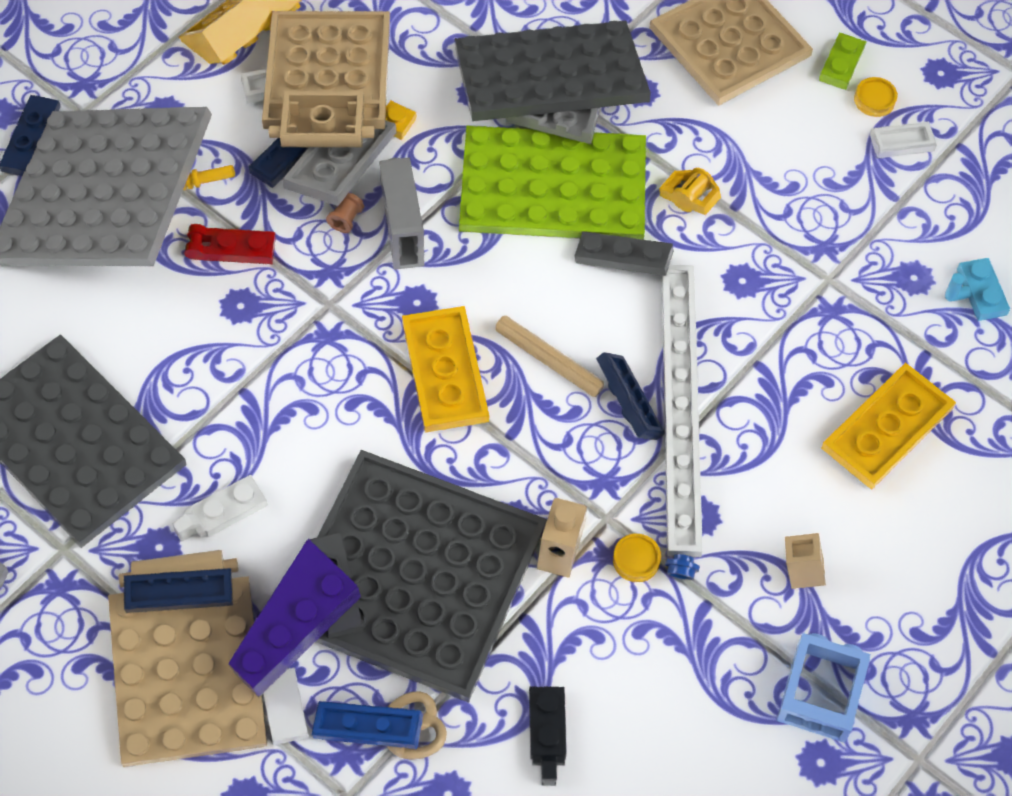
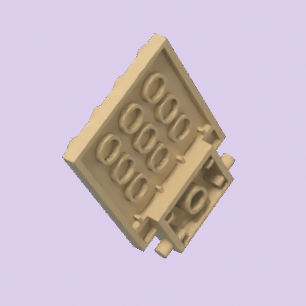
(326, 77)
(175, 673)

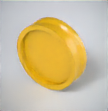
(875, 96)
(636, 557)

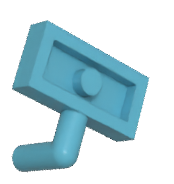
(980, 287)

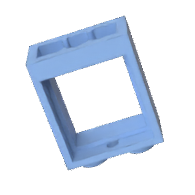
(815, 718)

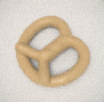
(429, 720)

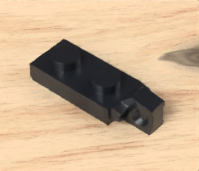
(547, 731)

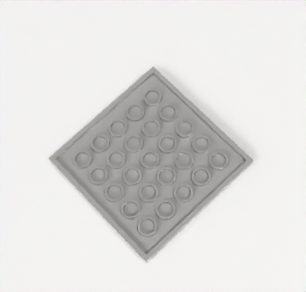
(102, 187)

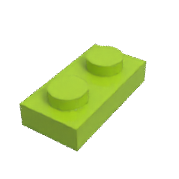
(842, 61)

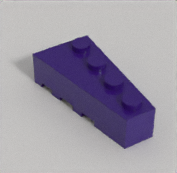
(294, 618)

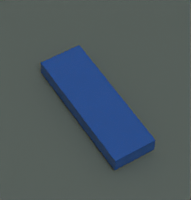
(367, 724)

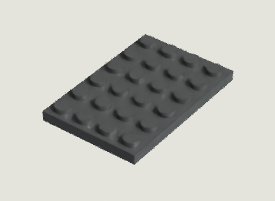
(551, 70)
(78, 442)

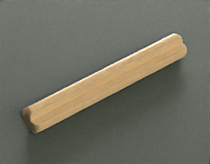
(549, 356)

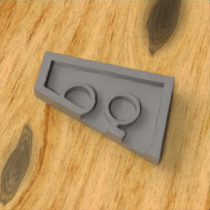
(569, 124)

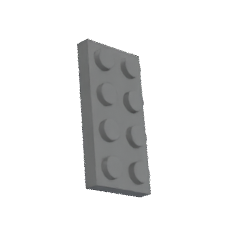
(333, 171)

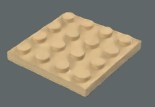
(730, 43)

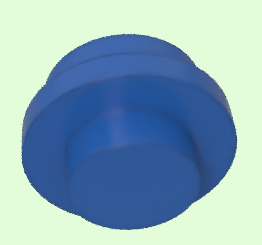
(682, 567)

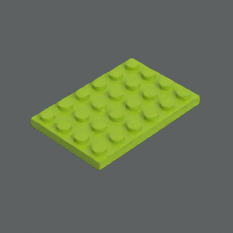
(552, 184)

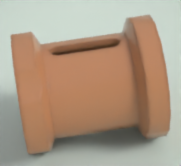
(344, 214)

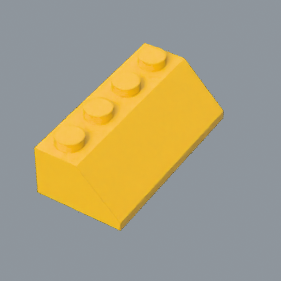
(231, 27)

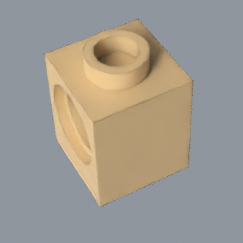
(805, 561)

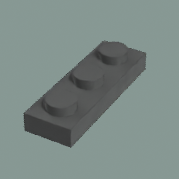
(624, 253)

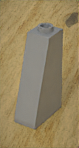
(402, 213)

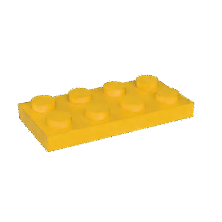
(445, 369)
(888, 426)

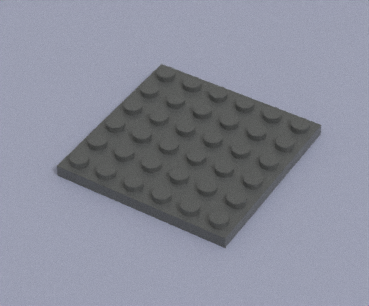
(430, 571)

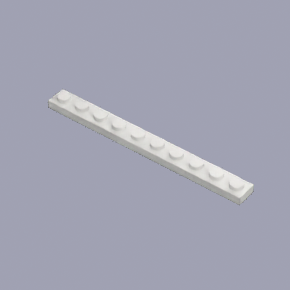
(681, 413)

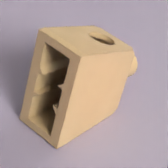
(564, 531)

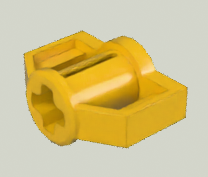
(688, 195)

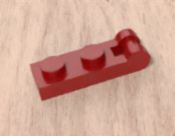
(230, 245)

